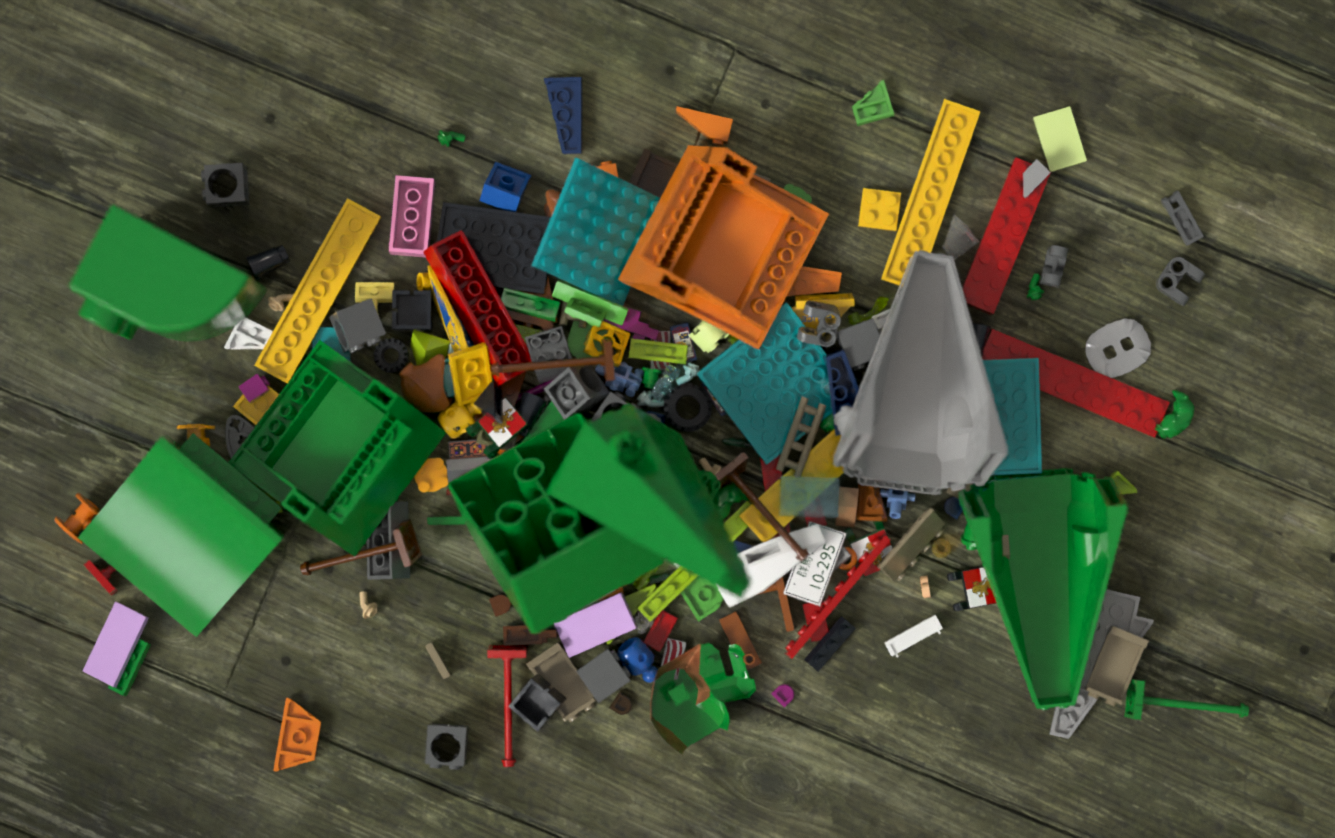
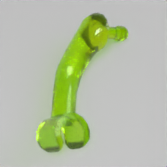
(880, 303)

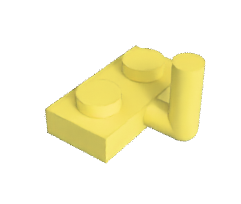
(377, 291)

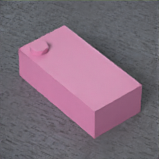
(411, 216)

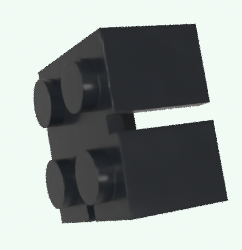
(413, 311)
(537, 702)

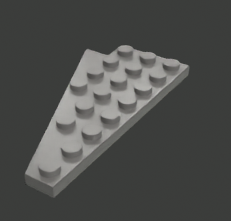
(1117, 611)

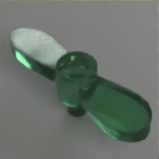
(657, 578)

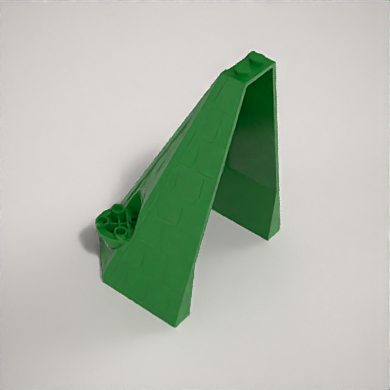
(648, 488)
(1058, 569)

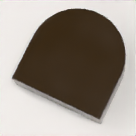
(621, 704)

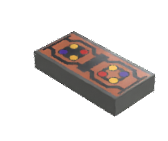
(465, 449)

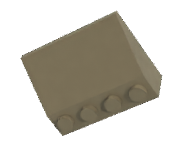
(911, 544)

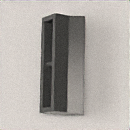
(456, 467)

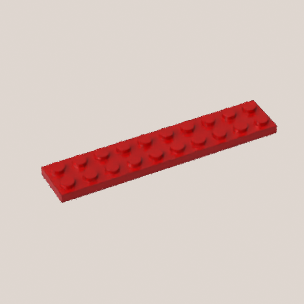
(1083, 386)

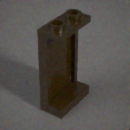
(653, 173)

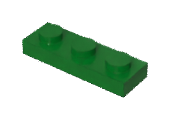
(530, 304)
(132, 668)

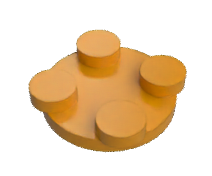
(432, 475)

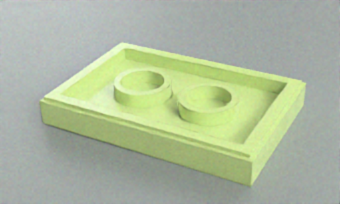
(1059, 139)

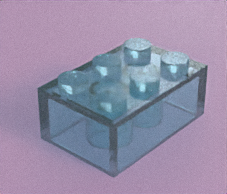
(808, 497)

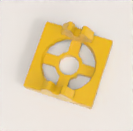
(622, 335)

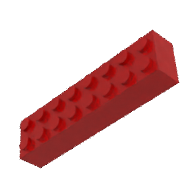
(1001, 240)
(477, 303)

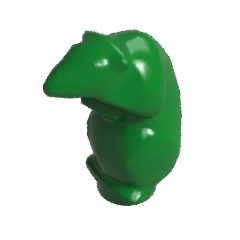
(1180, 417)
(725, 497)

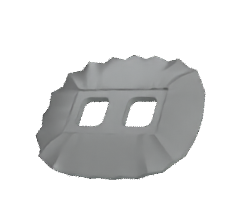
(1112, 335)

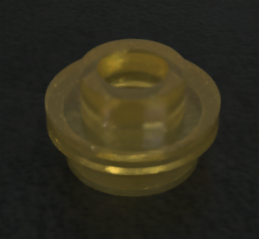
(945, 543)

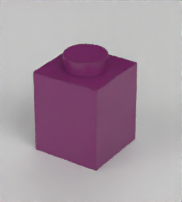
(255, 387)

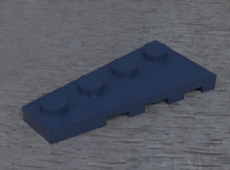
(567, 107)

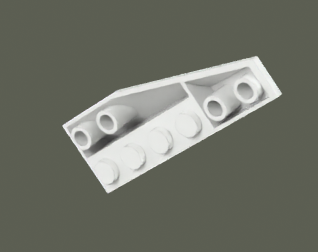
(774, 559)

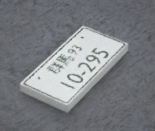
(811, 577)

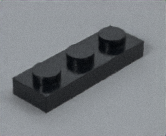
(829, 643)

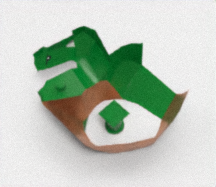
(694, 703)

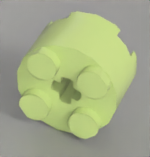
(707, 336)

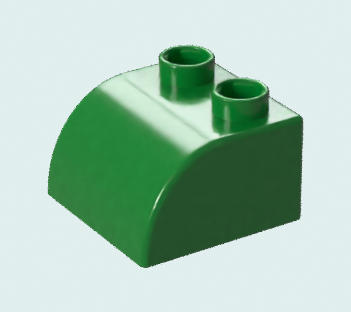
(160, 283)
(538, 546)

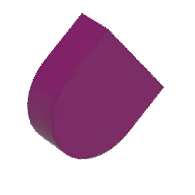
(784, 694)

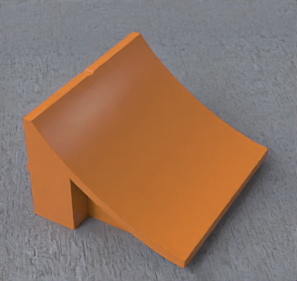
(724, 244)

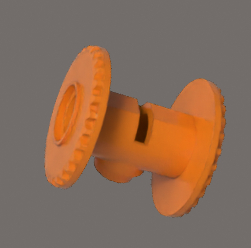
(80, 520)

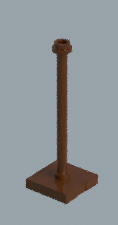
(604, 359)
(731, 473)
(405, 542)

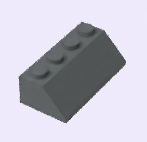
(388, 564)

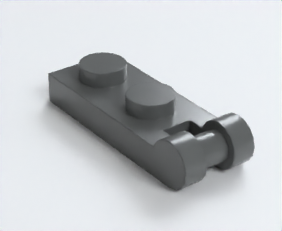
(1182, 218)

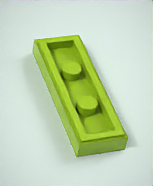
(658, 351)

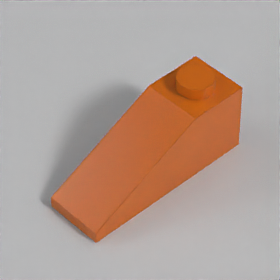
(711, 126)

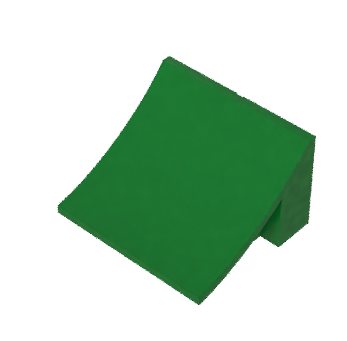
(337, 448)
(185, 530)

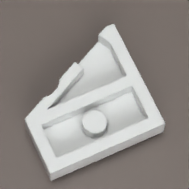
(248, 335)

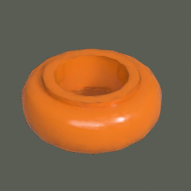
(853, 560)

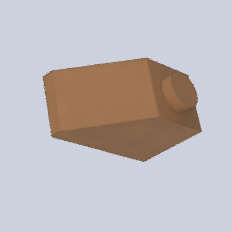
(847, 507)

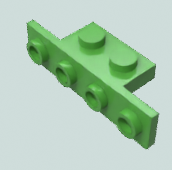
(588, 305)

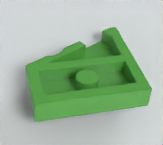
(873, 106)

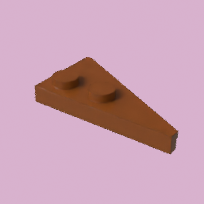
(870, 504)

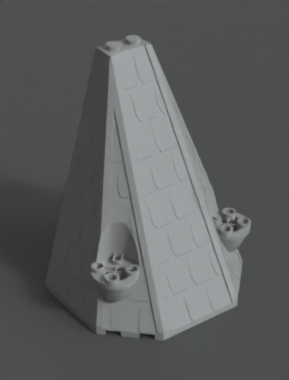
(925, 397)

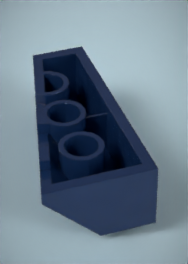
(841, 382)

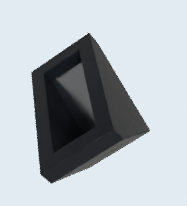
(491, 402)

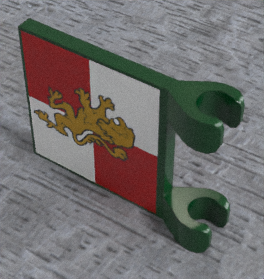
(499, 433)
(864, 544)

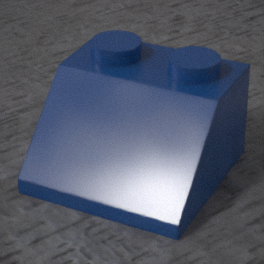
(504, 187)

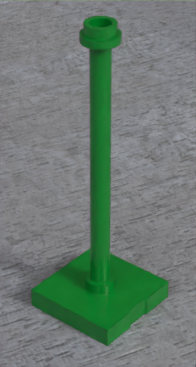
(1135, 700)

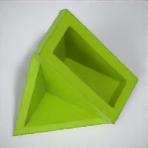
(427, 346)
(1123, 484)

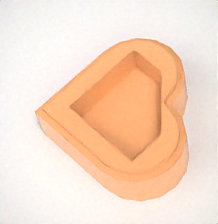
(925, 586)

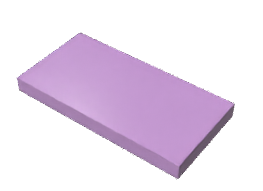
(596, 625)
(115, 644)

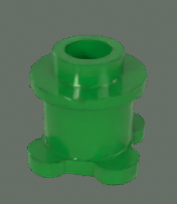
(650, 377)

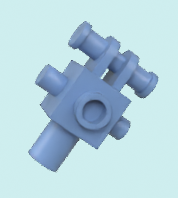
(623, 378)
(897, 501)

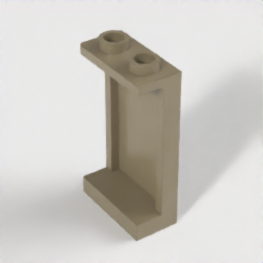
(1115, 666)
(561, 673)

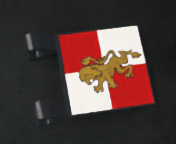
(976, 588)

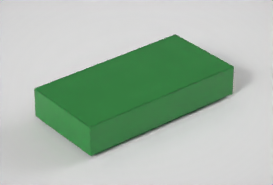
(445, 521)

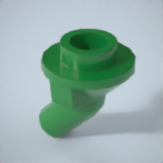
(446, 137)
(1034, 291)

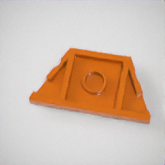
(297, 737)

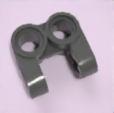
(1054, 266)
(1172, 292)
(821, 311)

